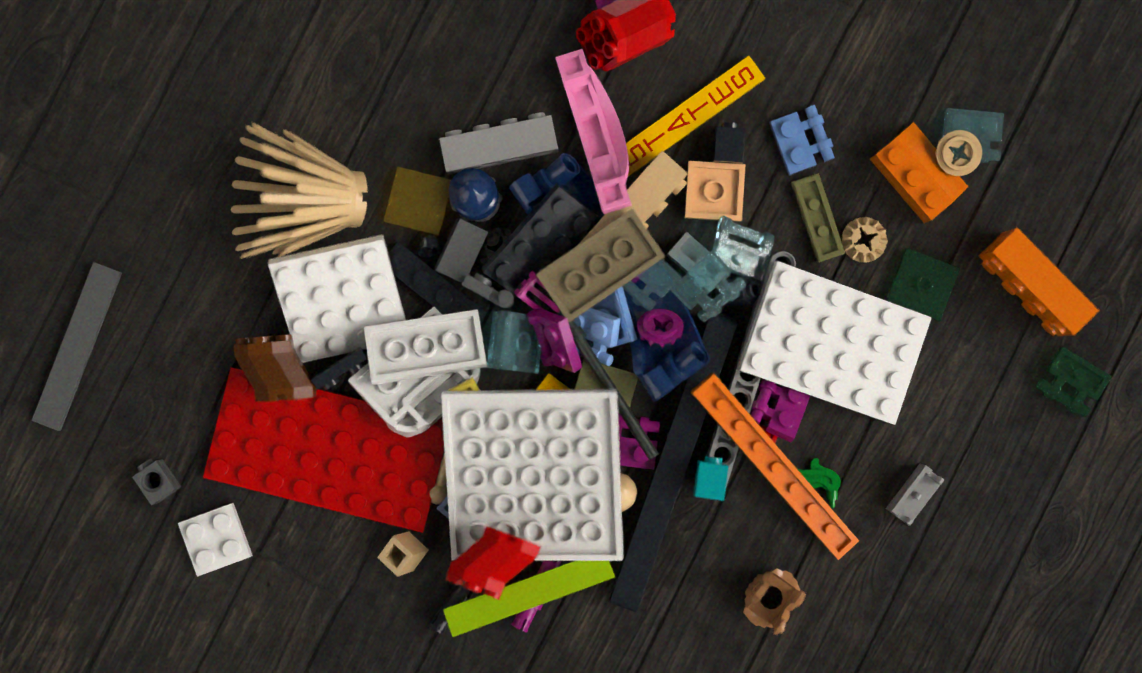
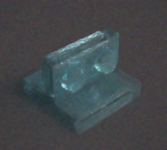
(513, 343)

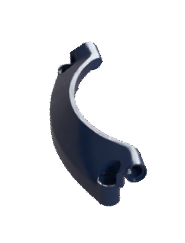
(655, 366)

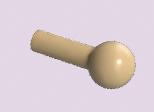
(439, 492)

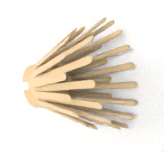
(329, 200)

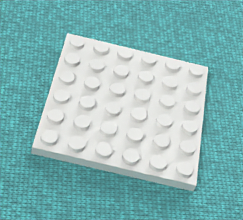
(535, 469)

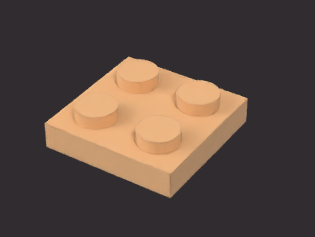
(714, 190)

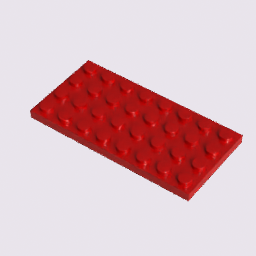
(325, 454)

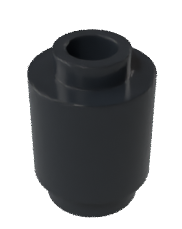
(748, 294)

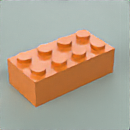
(1037, 283)

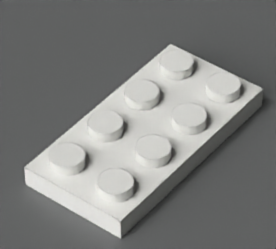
(425, 347)

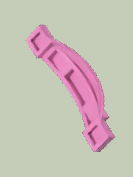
(598, 130)

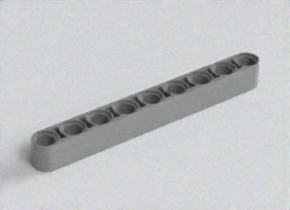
(736, 383)

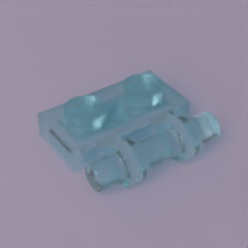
(982, 124)
(658, 278)
(701, 280)

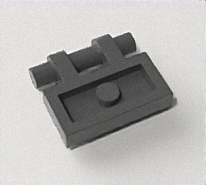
(482, 287)

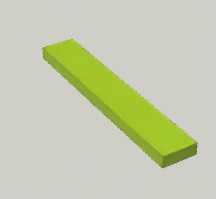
(527, 595)

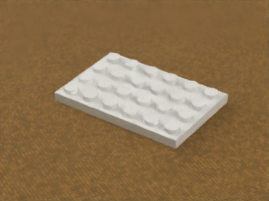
(834, 343)

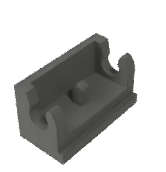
(460, 250)

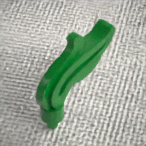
(823, 477)

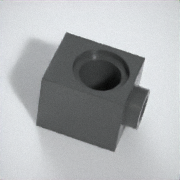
(168, 481)

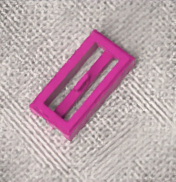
(528, 286)

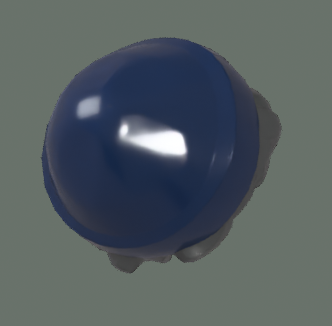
(474, 195)

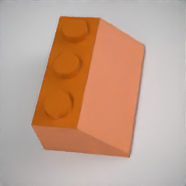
(913, 171)

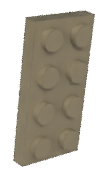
(600, 265)

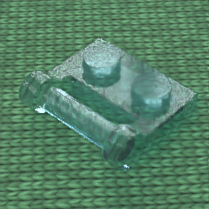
(739, 257)

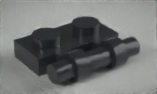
(329, 375)

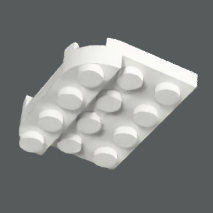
(409, 404)

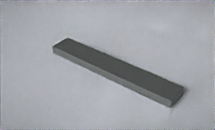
(76, 346)

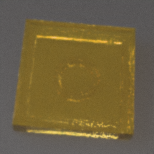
(418, 201)

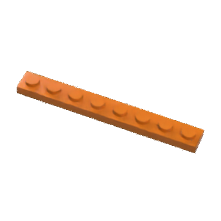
(774, 465)

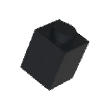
(728, 144)

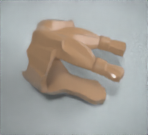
(776, 617)

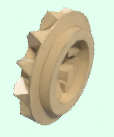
(972, 150)
(861, 252)

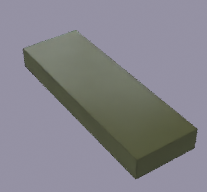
(817, 218)

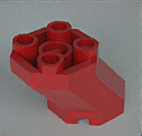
(625, 31)
(492, 562)

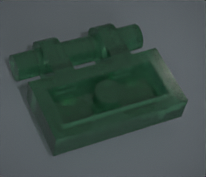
(1077, 373)

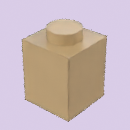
(403, 553)

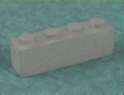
(499, 144)

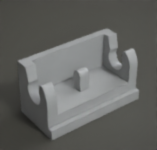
(687, 252)
(914, 494)

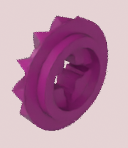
(663, 319)

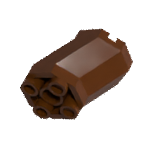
(273, 368)

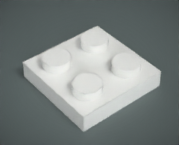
(215, 539)

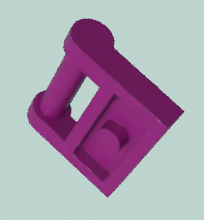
(555, 340)

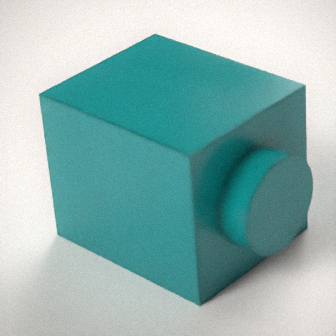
(711, 478)

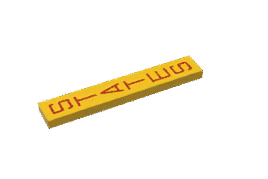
(692, 113)

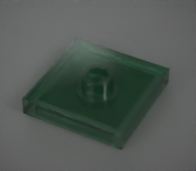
(923, 284)

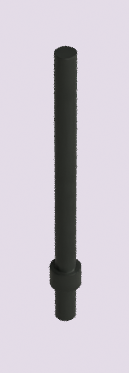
(606, 382)

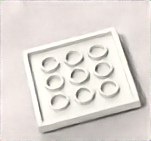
(335, 294)

